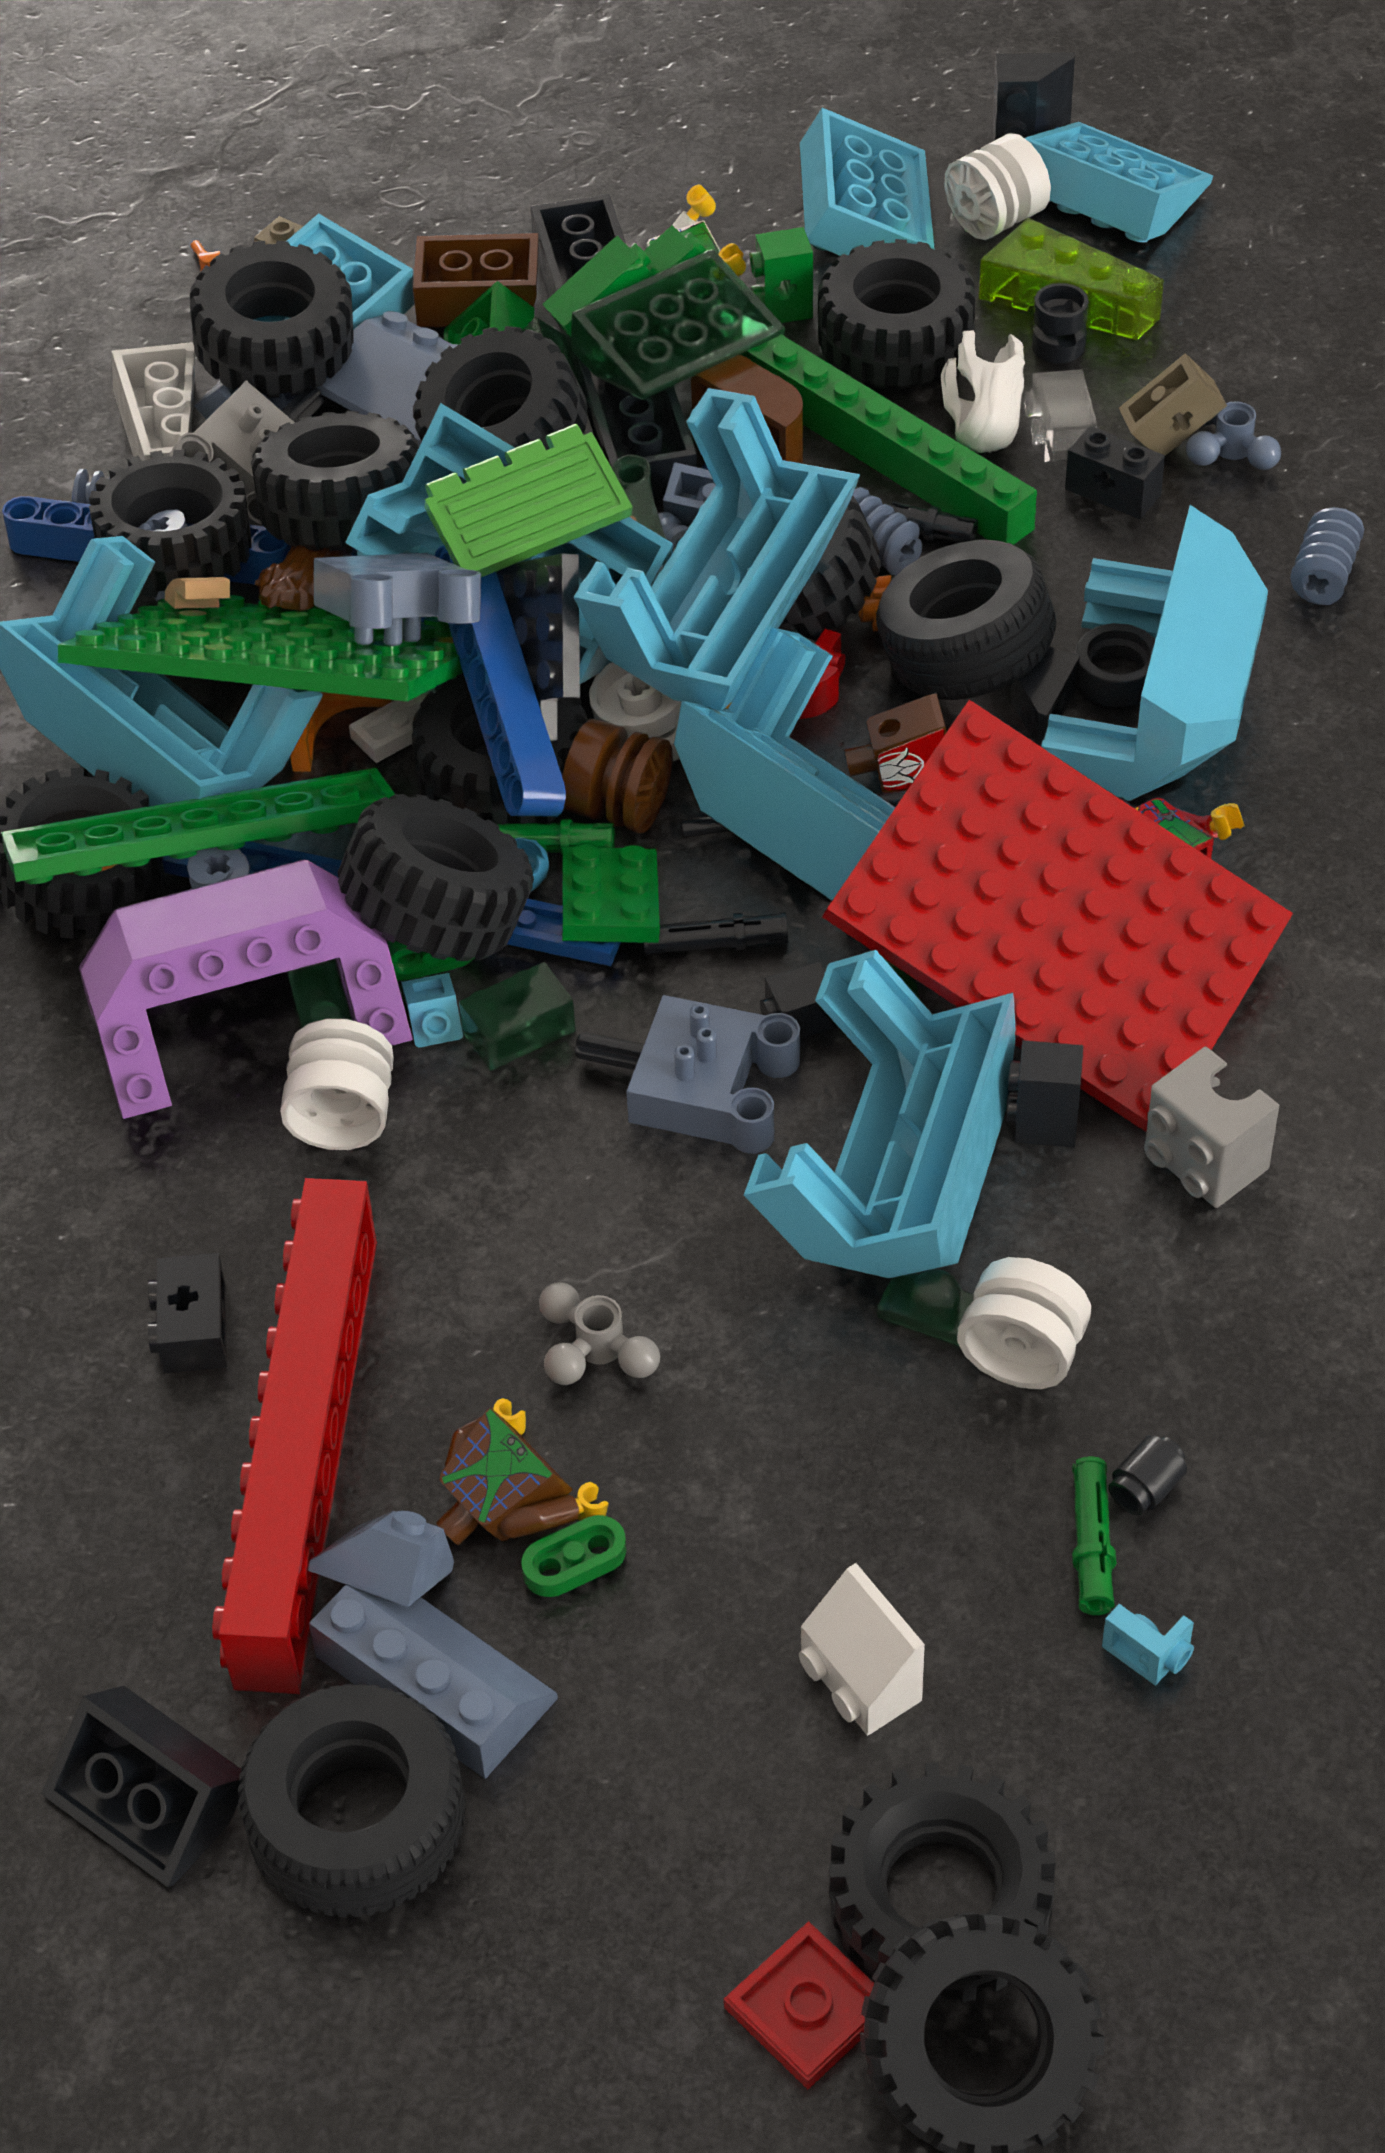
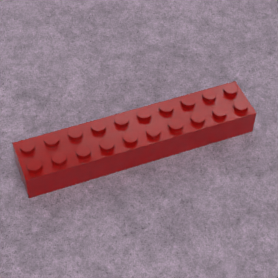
(296, 1438)

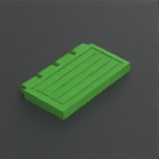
(529, 504)

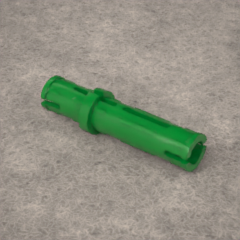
(564, 834)
(1094, 1554)

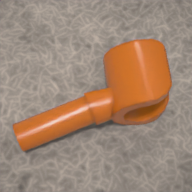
(203, 256)

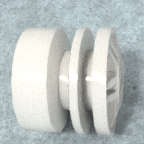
(997, 186)
(337, 1084)

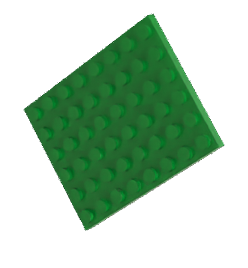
(268, 649)

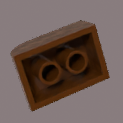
(460, 268)
(776, 398)

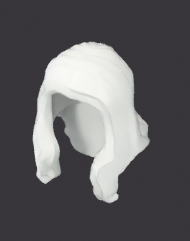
(994, 415)

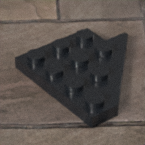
(547, 627)

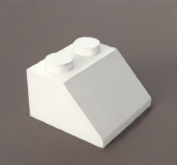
(863, 1652)

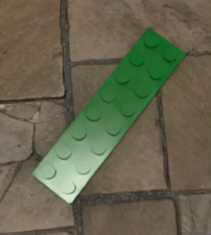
(191, 825)

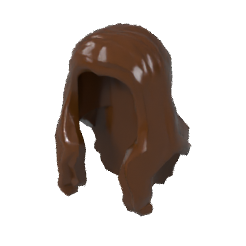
(292, 581)

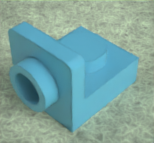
(432, 1010)
(1142, 1646)

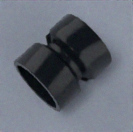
(1060, 322)

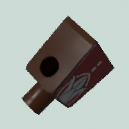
(899, 743)

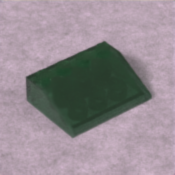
(671, 326)

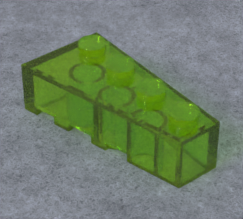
(1032, 256)

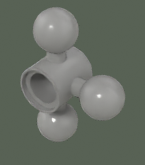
(567, 1361)

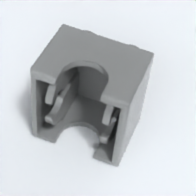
(1208, 1139)

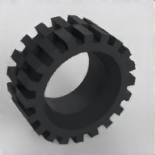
(199, 489)
(71, 899)

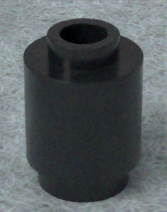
(1147, 1474)

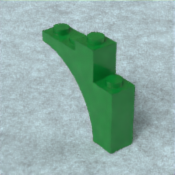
(617, 269)

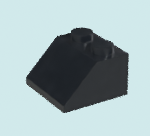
(1032, 92)

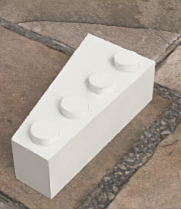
(155, 395)

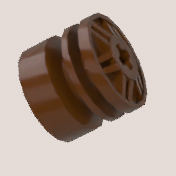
(617, 775)

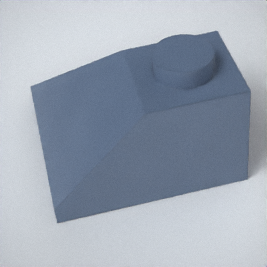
(389, 1557)

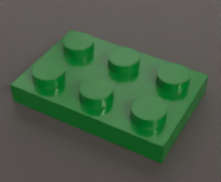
(610, 894)

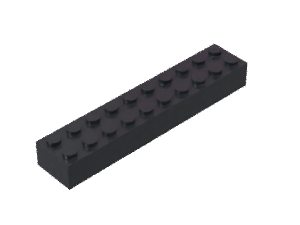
(621, 423)

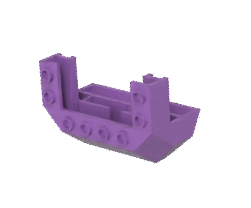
(220, 940)

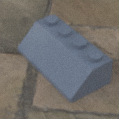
(433, 1659)

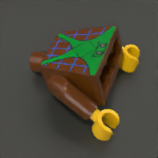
(506, 1482)

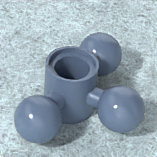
(1234, 439)

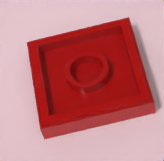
(803, 2004)

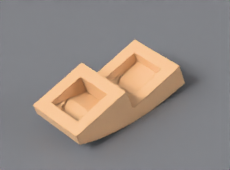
(197, 592)

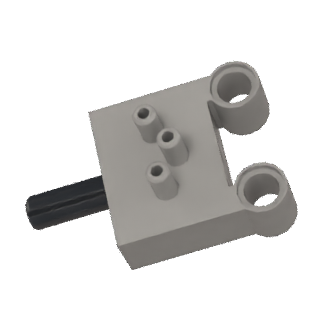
(238, 428)

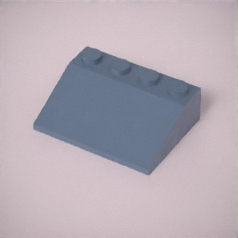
(386, 368)

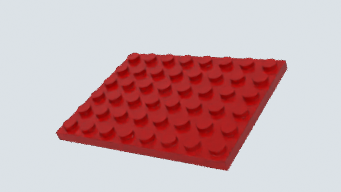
(1055, 890)

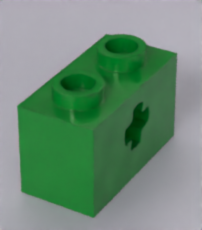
(784, 273)

